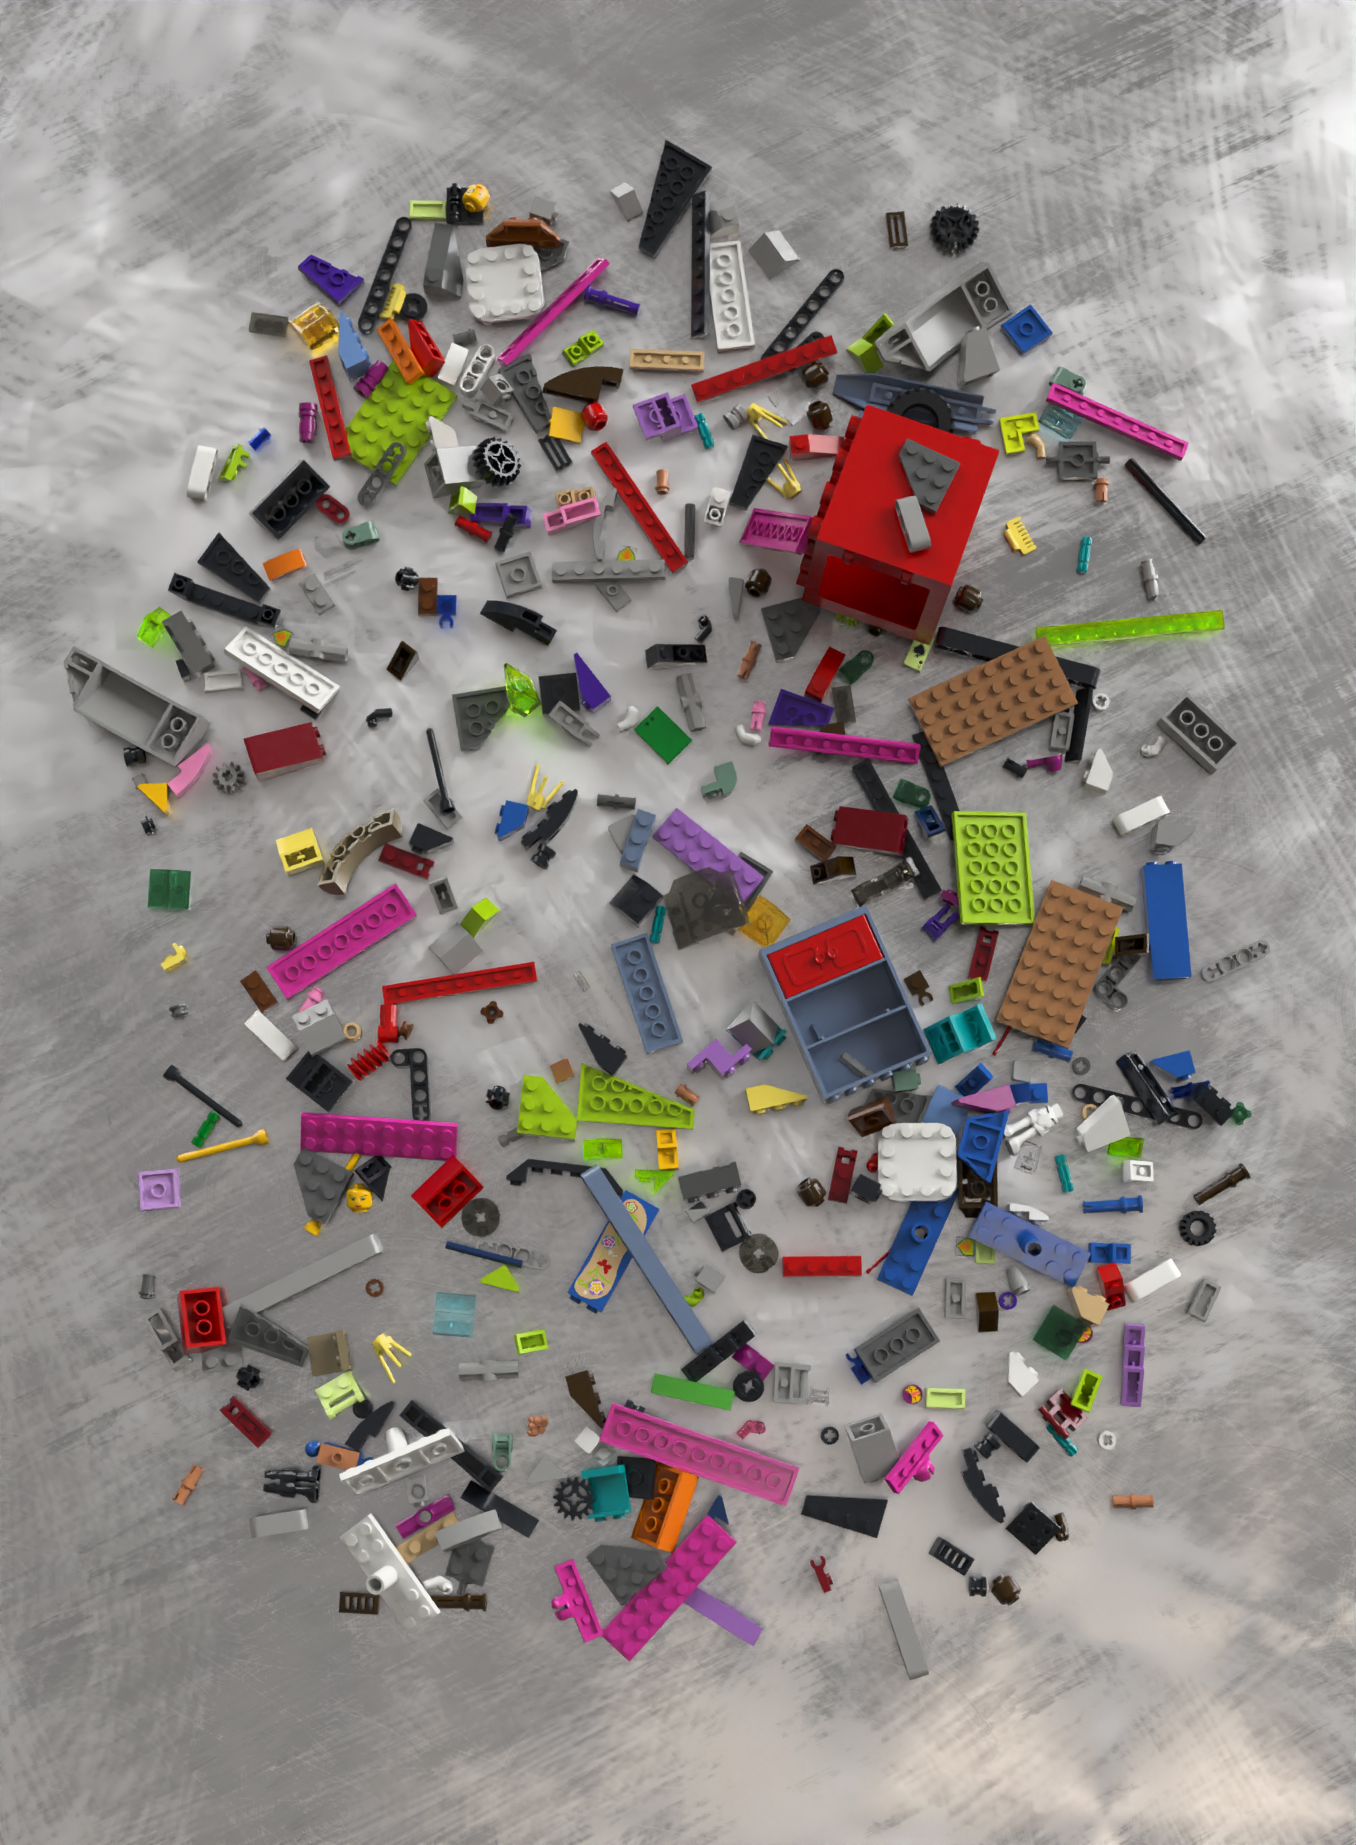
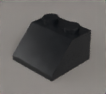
(636, 900)

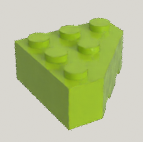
(543, 1112)

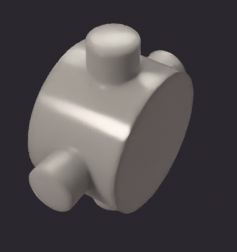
(139, 779)

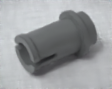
(465, 337)
(147, 1287)

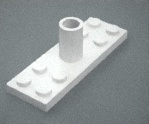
(401, 1460)
(389, 1574)

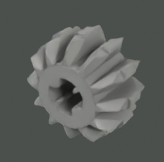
(225, 771)

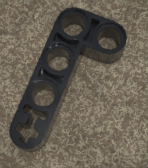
(416, 1087)

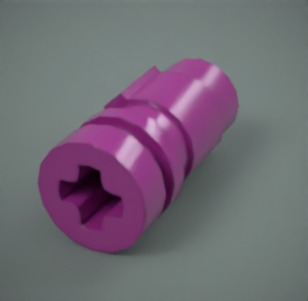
(371, 379)
(307, 423)

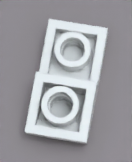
(454, 362)
(1034, 1215)

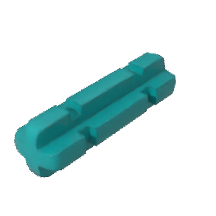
(704, 431)
(1084, 554)
(657, 924)
(1064, 1173)
(1070, 1448)

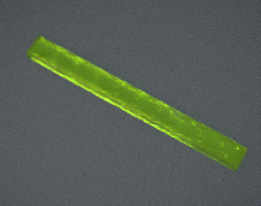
(1132, 628)

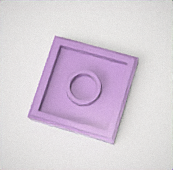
(158, 1190)

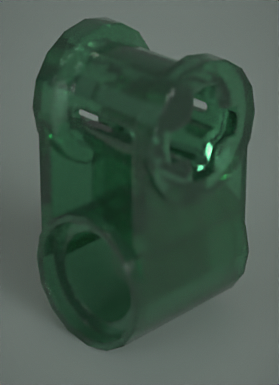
(854, 668)
(909, 793)

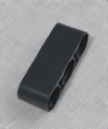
(1012, 1436)

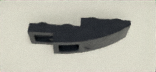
(516, 616)
(558, 816)
(985, 1494)

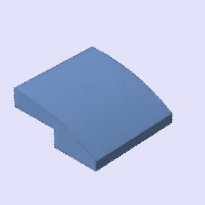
(943, 1112)

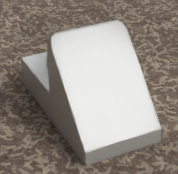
(1137, 1171)
(598, 1450)

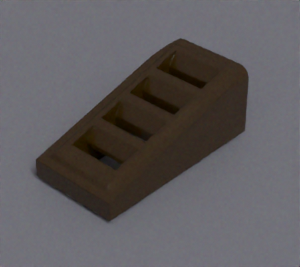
(375, 1605)

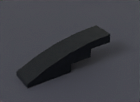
(719, 1351)

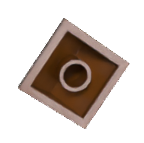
(872, 1117)

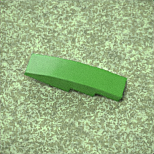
(692, 1392)

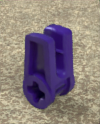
(936, 928)

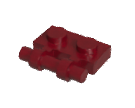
(1070, 1415)

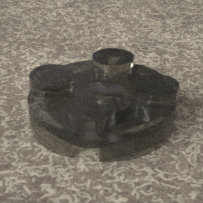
(482, 1228)
(755, 1242)

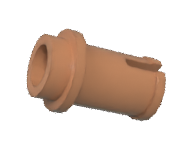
(662, 482)
(1101, 489)
(686, 1094)

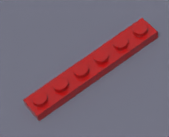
(330, 408)

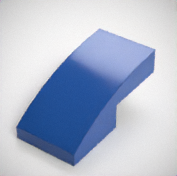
(1109, 1253)

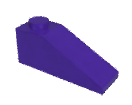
(591, 690)

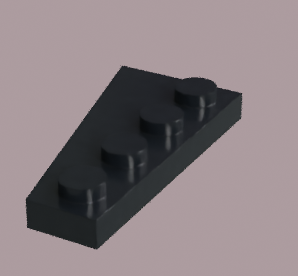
(756, 468)
(229, 566)
(855, 1514)

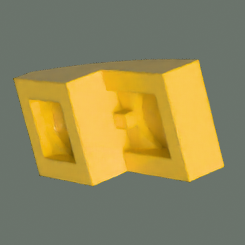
(667, 1149)

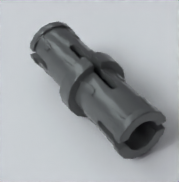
(616, 801)

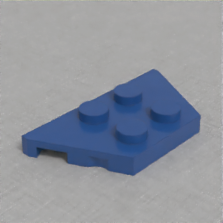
(982, 1143)

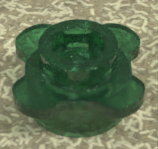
(1239, 1119)

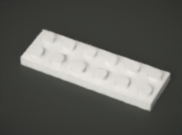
(730, 297)
(281, 669)

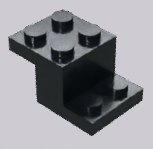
(319, 1081)

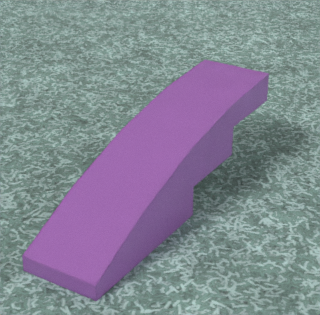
(1132, 1365)
(724, 1616)

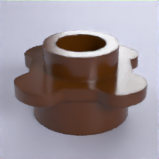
(491, 1017)

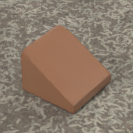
(562, 1070)

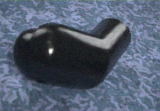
(705, 628)
(377, 714)

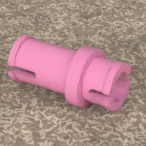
(256, 680)
(758, 714)
(312, 999)

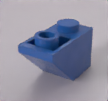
(513, 819)

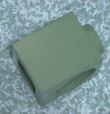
(905, 1080)

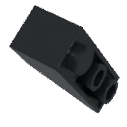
(675, 655)
(605, 1055)

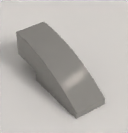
(167, 1339)
(468, 1530)

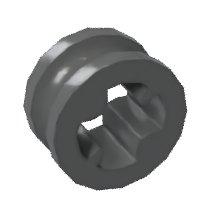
(178, 1010)
(1077, 1061)

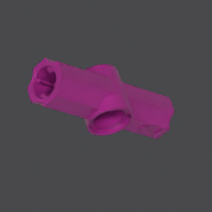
(414, 1523)

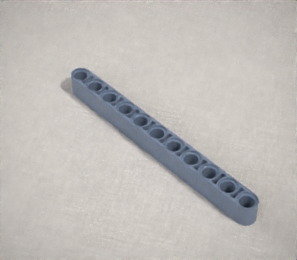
(646, 1259)

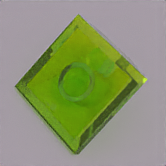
(520, 691)

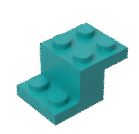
(960, 1033)

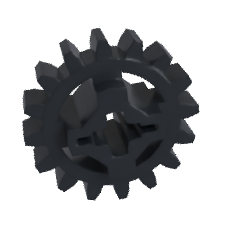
(573, 1507)

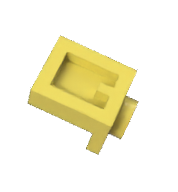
(172, 962)

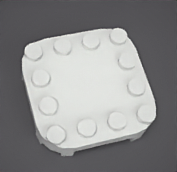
(504, 283)
(917, 1162)

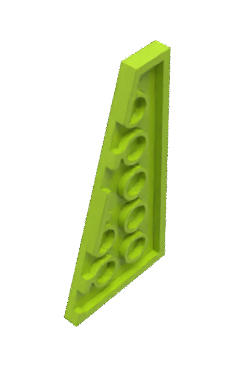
(620, 1102)

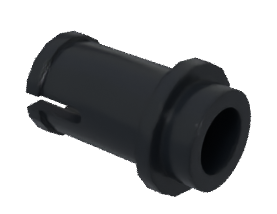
(1015, 768)

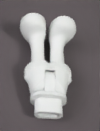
(1040, 1121)

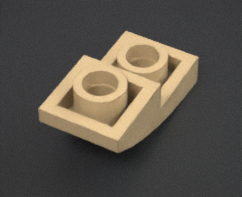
(570, 496)

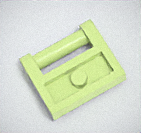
(337, 1390)

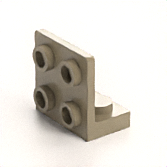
(329, 1353)

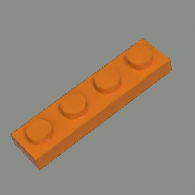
(400, 351)

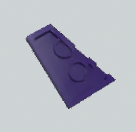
(332, 281)
(799, 711)

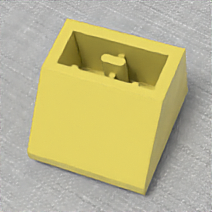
(299, 852)

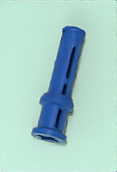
(1123, 1205)

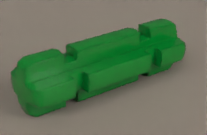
(205, 1129)

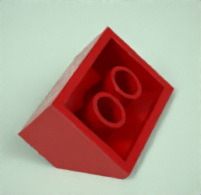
(447, 1191)
(201, 1320)

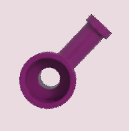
(1052, 763)

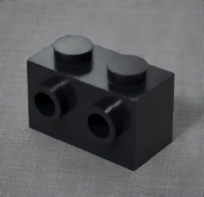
(1207, 1100)

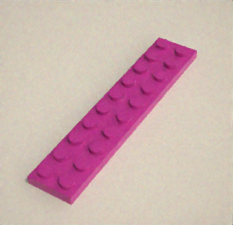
(699, 1454)

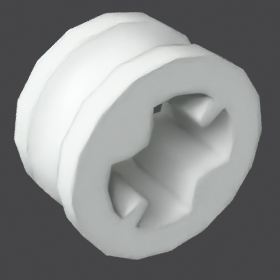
(1095, 699)
(1100, 1440)

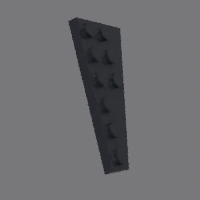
(675, 183)

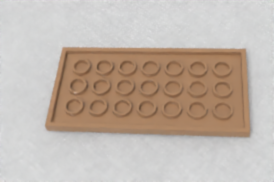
(992, 701)
(1059, 964)

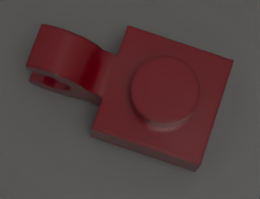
(824, 1579)

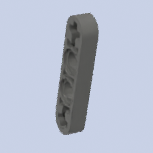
(379, 472)

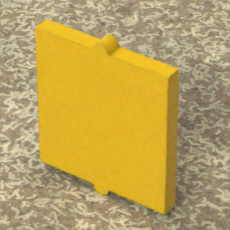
(566, 425)

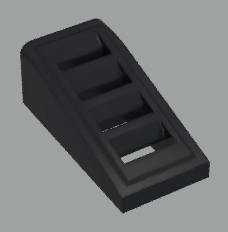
(938, 1545)

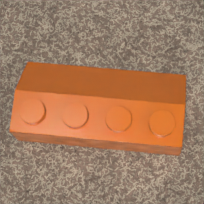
(663, 1517)

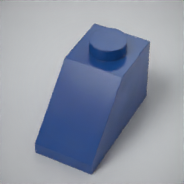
(1175, 1065)

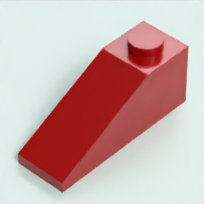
(424, 348)
(814, 446)
(824, 675)

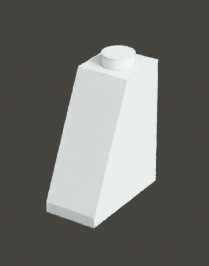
(1103, 1126)

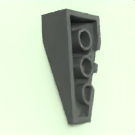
(443, 266)

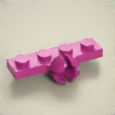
(915, 1459)
(575, 1602)

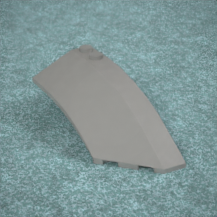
(940, 322)
(132, 708)

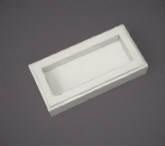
(223, 681)

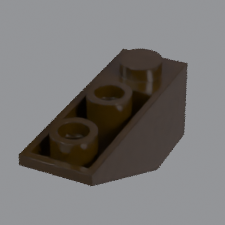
(582, 1392)

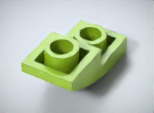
(583, 348)

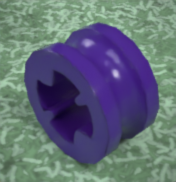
(1013, 1301)

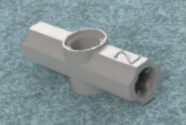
(318, 650)
(691, 702)
(1107, 892)
(488, 1370)

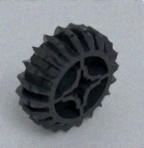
(963, 238)
(491, 465)

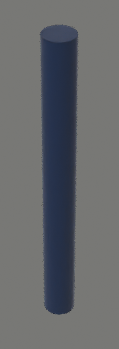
(484, 1254)

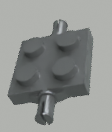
(1078, 460)
(470, 1564)

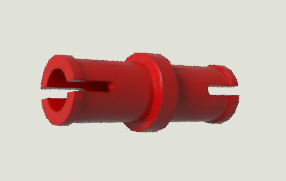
(473, 529)

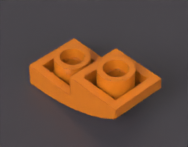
(284, 564)

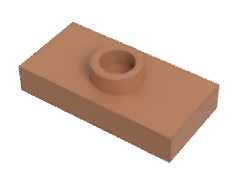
(337, 1457)

